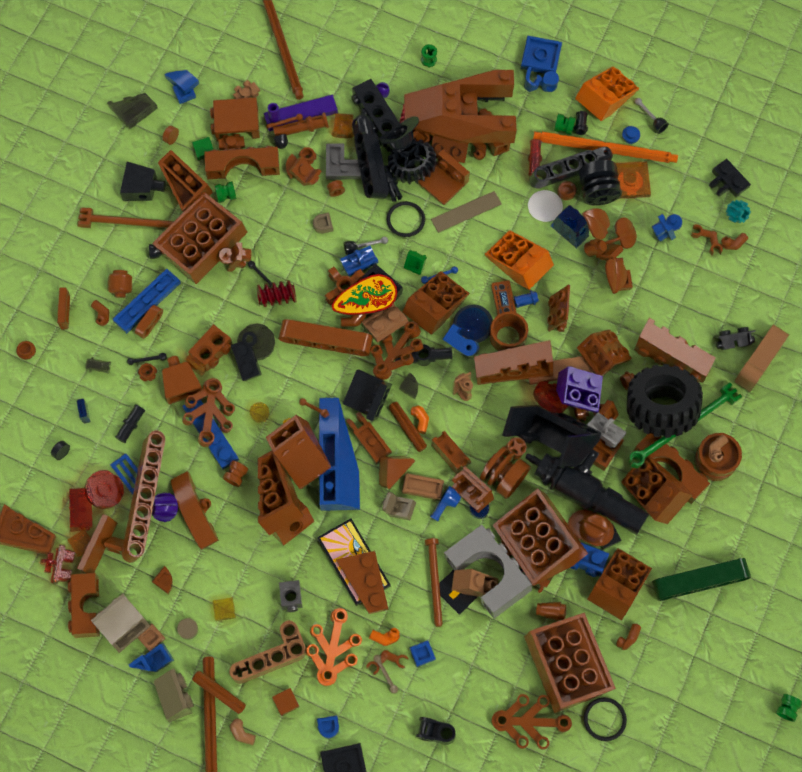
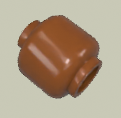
(120, 283)

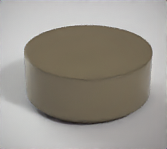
(187, 628)

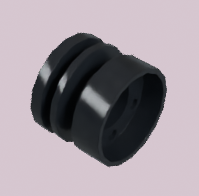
(600, 182)

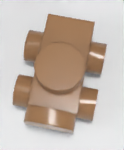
(250, 90)

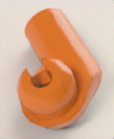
(422, 416)

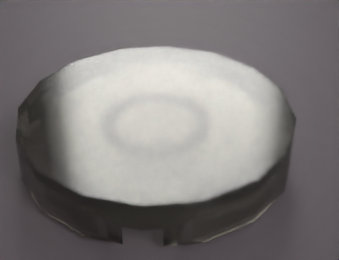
(265, 342)

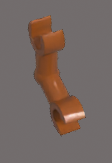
(709, 234)
(386, 655)

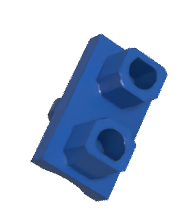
(666, 228)
(358, 260)

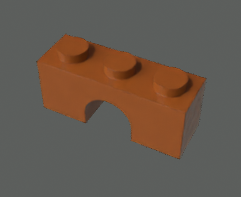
(82, 588)

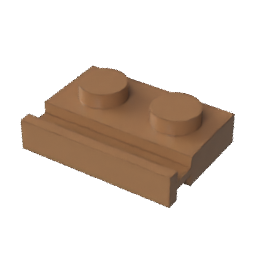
(384, 322)

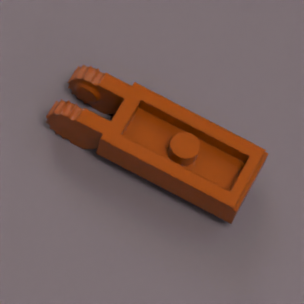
(369, 438)

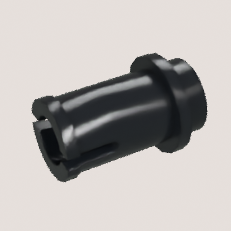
(581, 121)

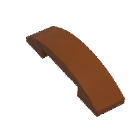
(192, 511)

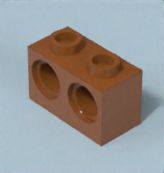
(207, 345)

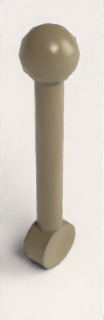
(393, 688)

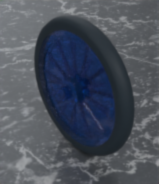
(474, 322)

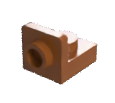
(304, 172)

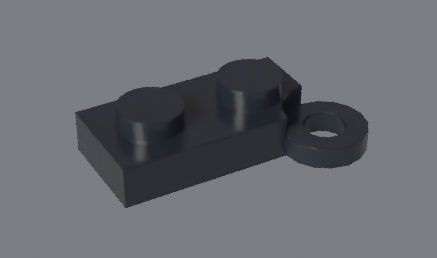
(246, 357)

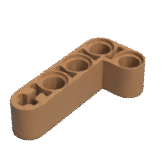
(761, 358)
(266, 656)

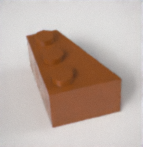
(183, 180)

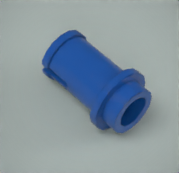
(526, 299)

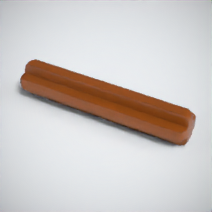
(407, 426)
(219, 692)

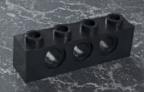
(369, 92)

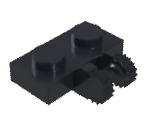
(730, 177)

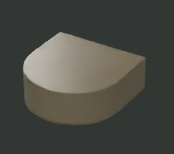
(322, 223)

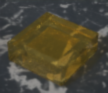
(224, 609)

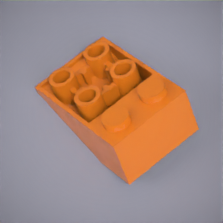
(606, 92)
(520, 259)

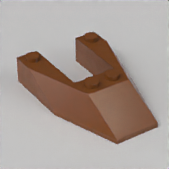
(452, 109)

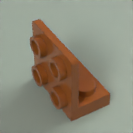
(446, 179)
(603, 351)

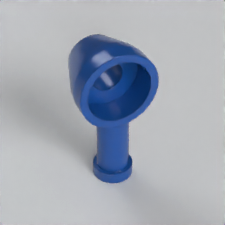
(449, 498)

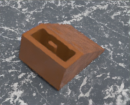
(435, 302)
(298, 451)
(656, 490)
(619, 584)

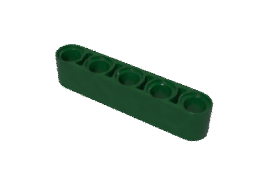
(701, 579)

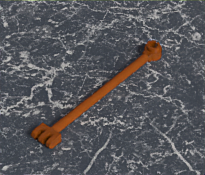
(86, 220)

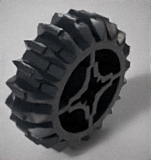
(414, 166)

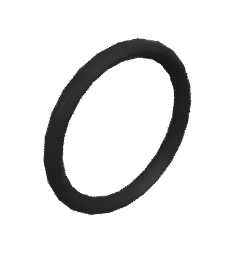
(405, 234)
(585, 718)

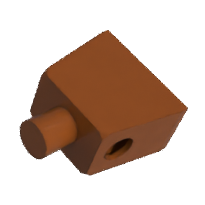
(179, 380)

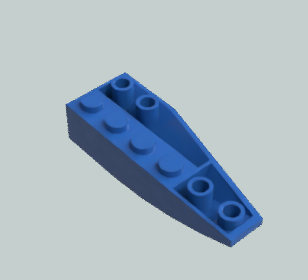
(341, 482)

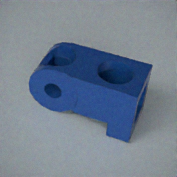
(460, 342)

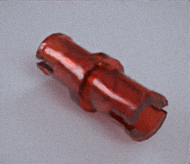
(535, 155)

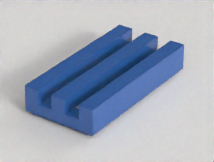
(119, 461)

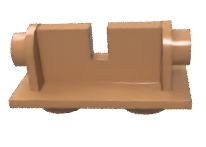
(463, 386)

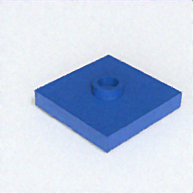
(541, 54)

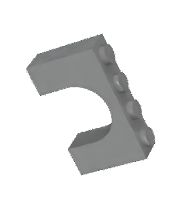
(481, 545)

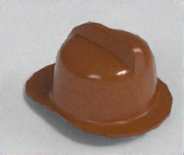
(591, 527)

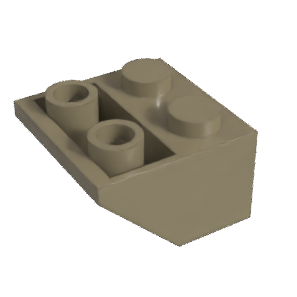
(120, 623)
(173, 696)

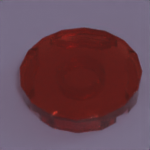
(548, 398)
(103, 489)

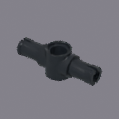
(433, 354)

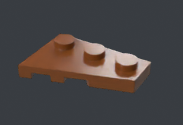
(24, 534)
(365, 577)

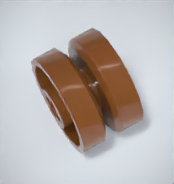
(718, 470)

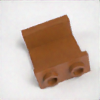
(235, 117)

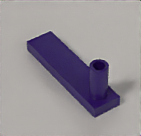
(308, 108)

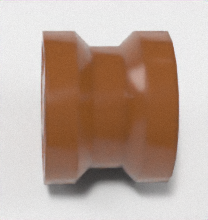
(518, 445)

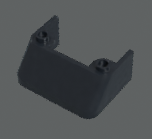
(554, 430)

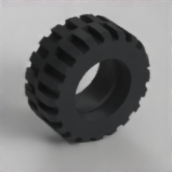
(659, 418)

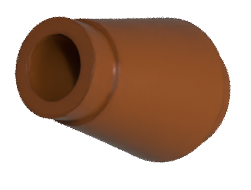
(552, 610)

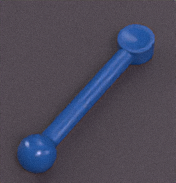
(424, 279)

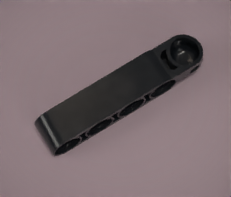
(369, 158)
(563, 168)

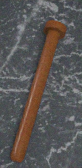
(431, 543)

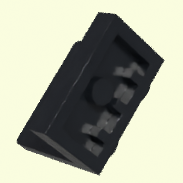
(367, 394)

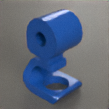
(548, 82)

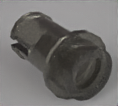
(98, 365)

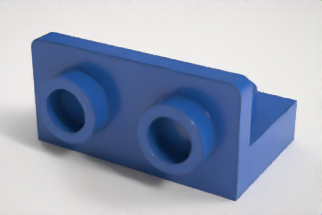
(593, 562)

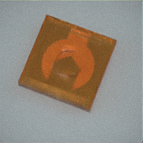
(634, 179)

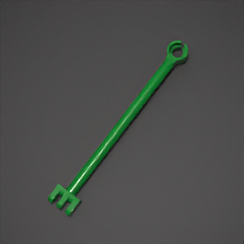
(726, 396)

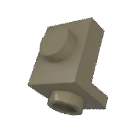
(398, 506)

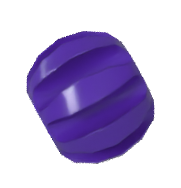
(164, 507)

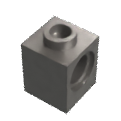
(285, 589)

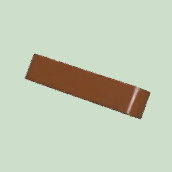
(325, 337)

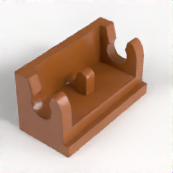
(450, 452)
(472, 489)

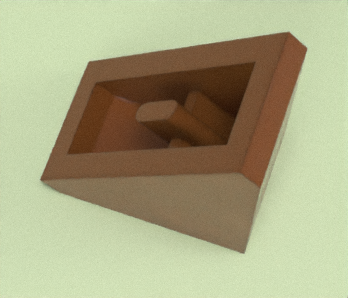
(392, 469)

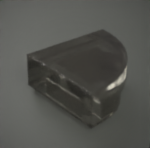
(410, 386)

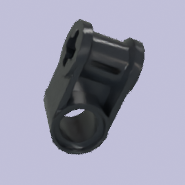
(434, 731)

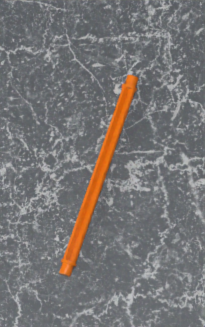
(618, 149)

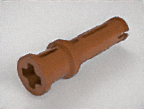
(309, 123)

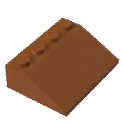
(199, 236)
(539, 538)
(569, 662)

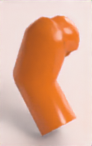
(387, 638)

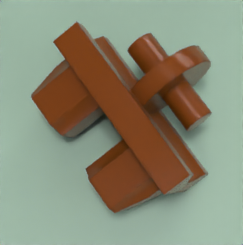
(235, 257)

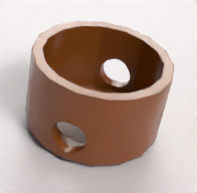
(508, 319)

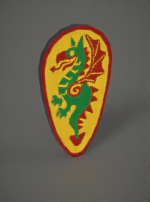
(366, 296)

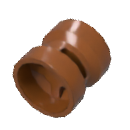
(235, 473)

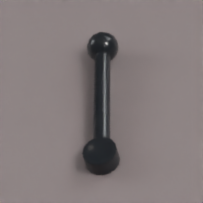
(252, 265)
(162, 356)

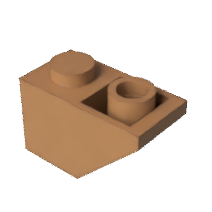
(473, 582)

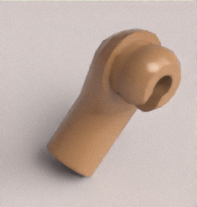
(715, 448)
(239, 734)

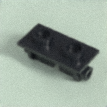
(727, 339)

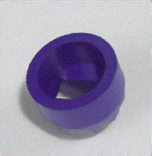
(381, 87)

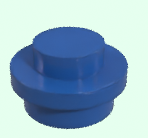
(631, 134)

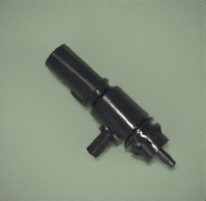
(588, 491)

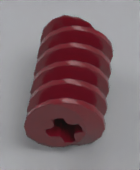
(276, 293)

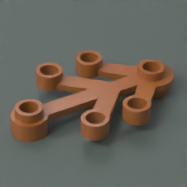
(384, 368)
(210, 410)
(527, 722)

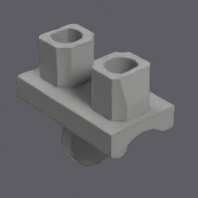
(610, 432)

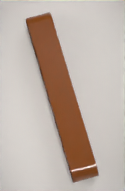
(138, 502)

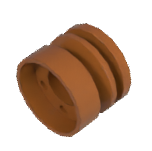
(504, 472)

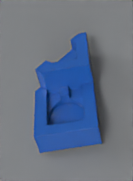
(183, 80)
(153, 660)

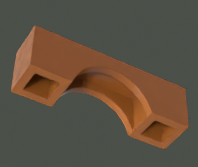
(221, 162)
(694, 482)

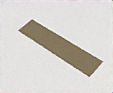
(466, 211)

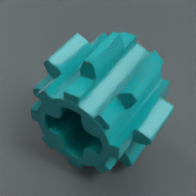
(738, 211)

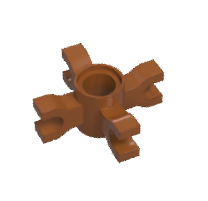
(340, 281)

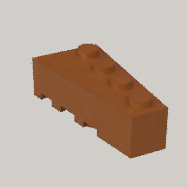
(278, 498)

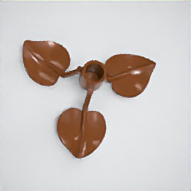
(598, 224)

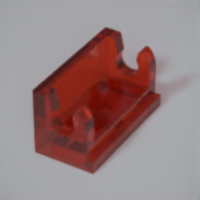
(79, 510)

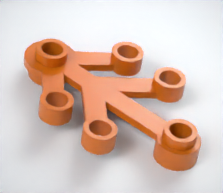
(332, 649)

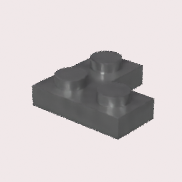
(336, 165)

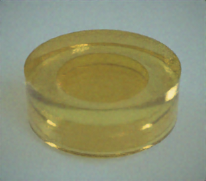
(259, 412)

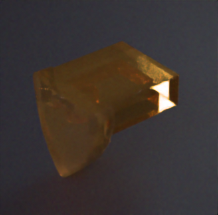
(343, 126)

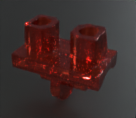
(62, 555)

